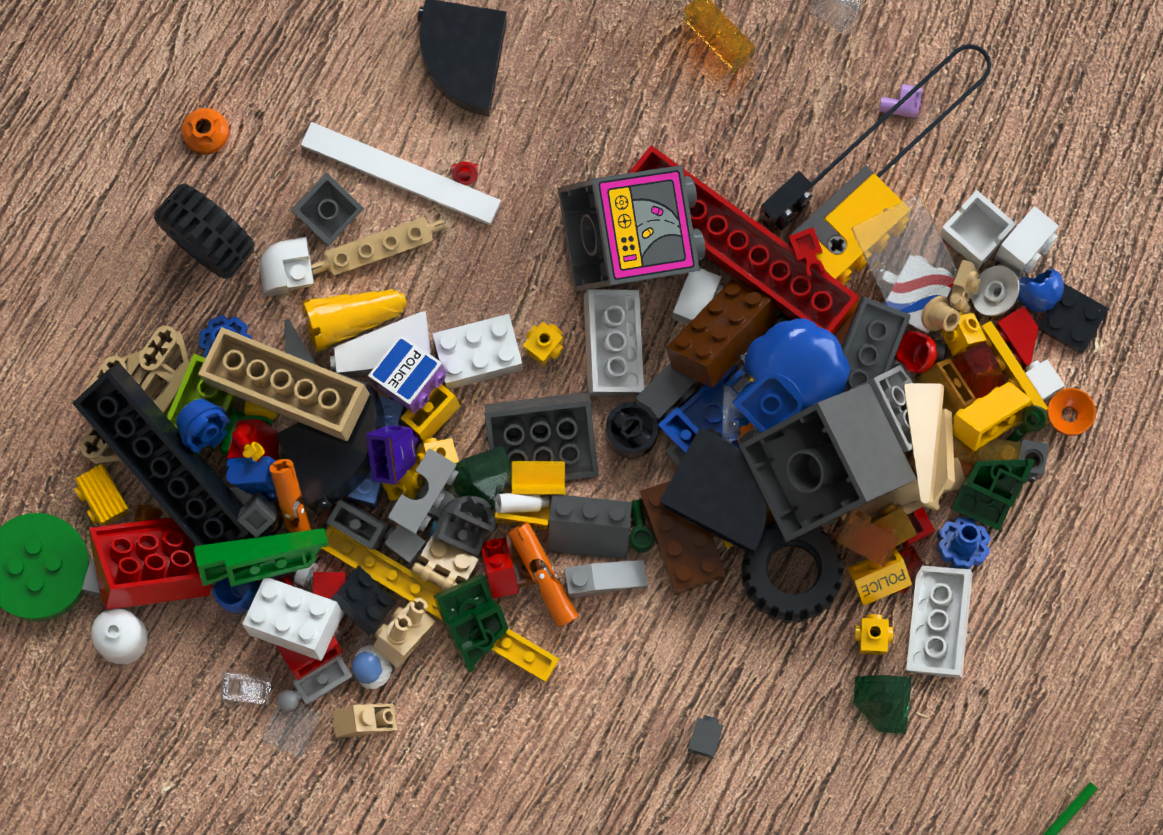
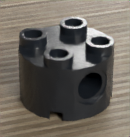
(631, 430)

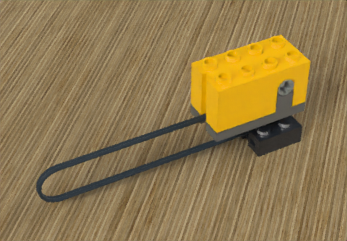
(852, 204)

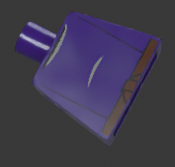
(391, 452)

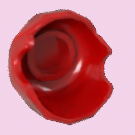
(917, 352)

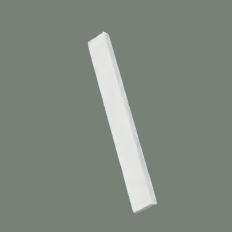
(401, 173)

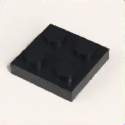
(1073, 319)
(363, 600)

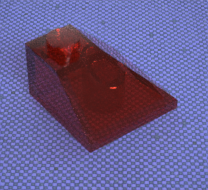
(979, 370)

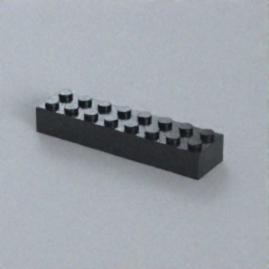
(159, 459)

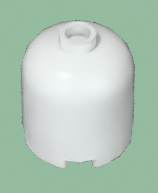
(119, 636)

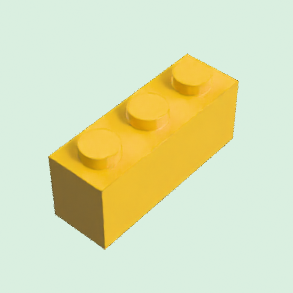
(990, 416)

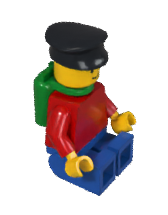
(251, 449)

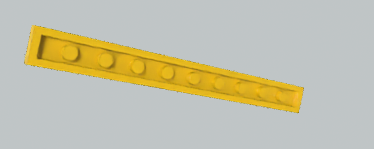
(409, 586)

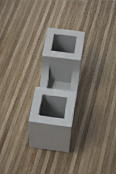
(413, 513)
(406, 543)

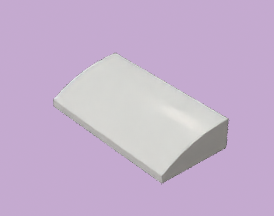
(613, 342)
(939, 621)

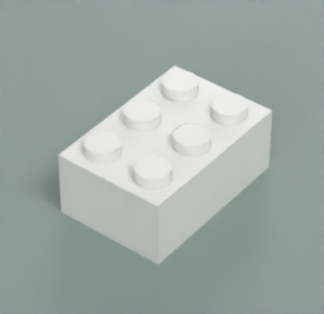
(478, 351)
(293, 618)

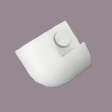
(286, 267)

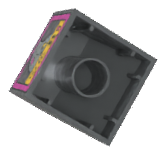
(630, 227)

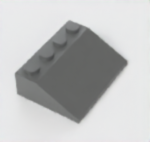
(546, 431)

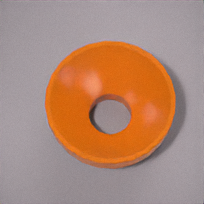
(210, 141)
(1078, 401)

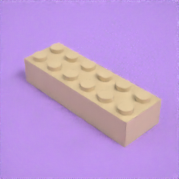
(284, 384)

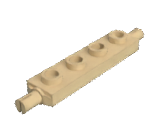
(378, 246)

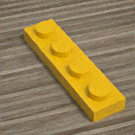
(1010, 364)

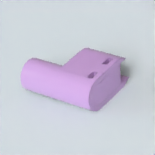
(909, 108)

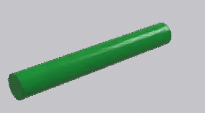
(1071, 810)

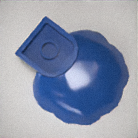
(791, 371)

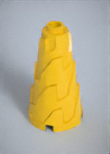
(346, 315)

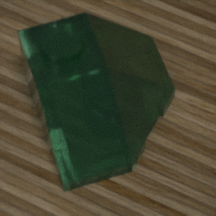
(483, 475)
(884, 701)

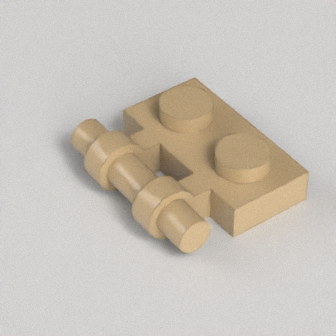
(966, 284)
(447, 559)

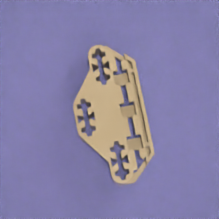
(148, 378)

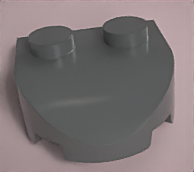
(465, 523)

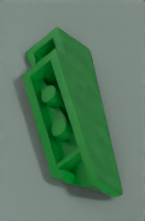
(258, 557)

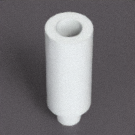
(520, 503)

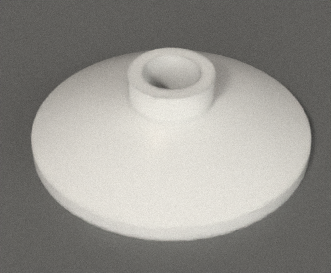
(993, 281)

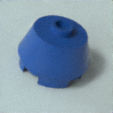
(201, 424)

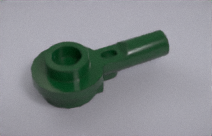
(1033, 419)
(641, 537)

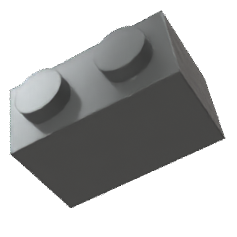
(667, 392)
(358, 524)

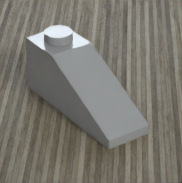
(605, 578)

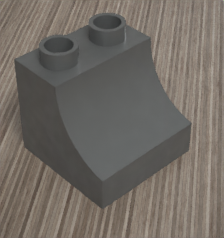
(827, 461)

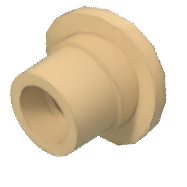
(939, 315)

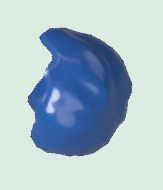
(1042, 291)
(235, 598)

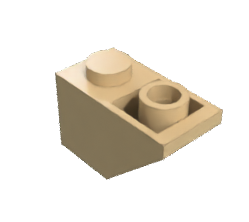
(364, 720)

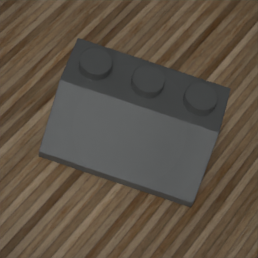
(589, 526)

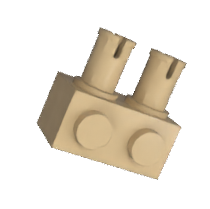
(404, 633)

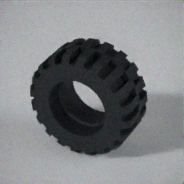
(204, 231)
(802, 605)

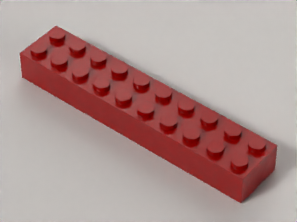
(760, 257)

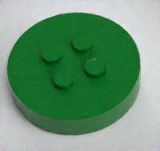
(41, 567)

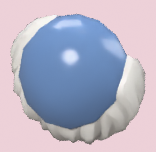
(371, 668)

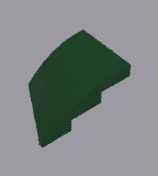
(991, 490)
(471, 619)

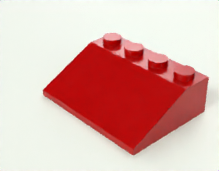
(145, 563)

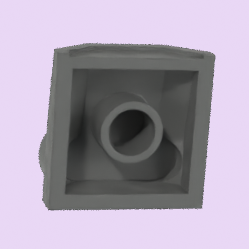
(326, 209)

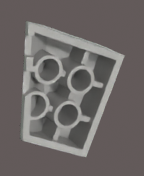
(891, 397)

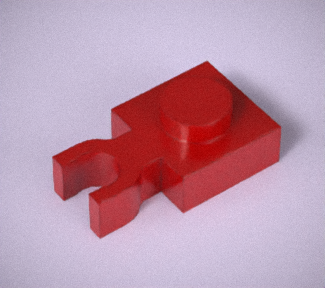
(807, 247)

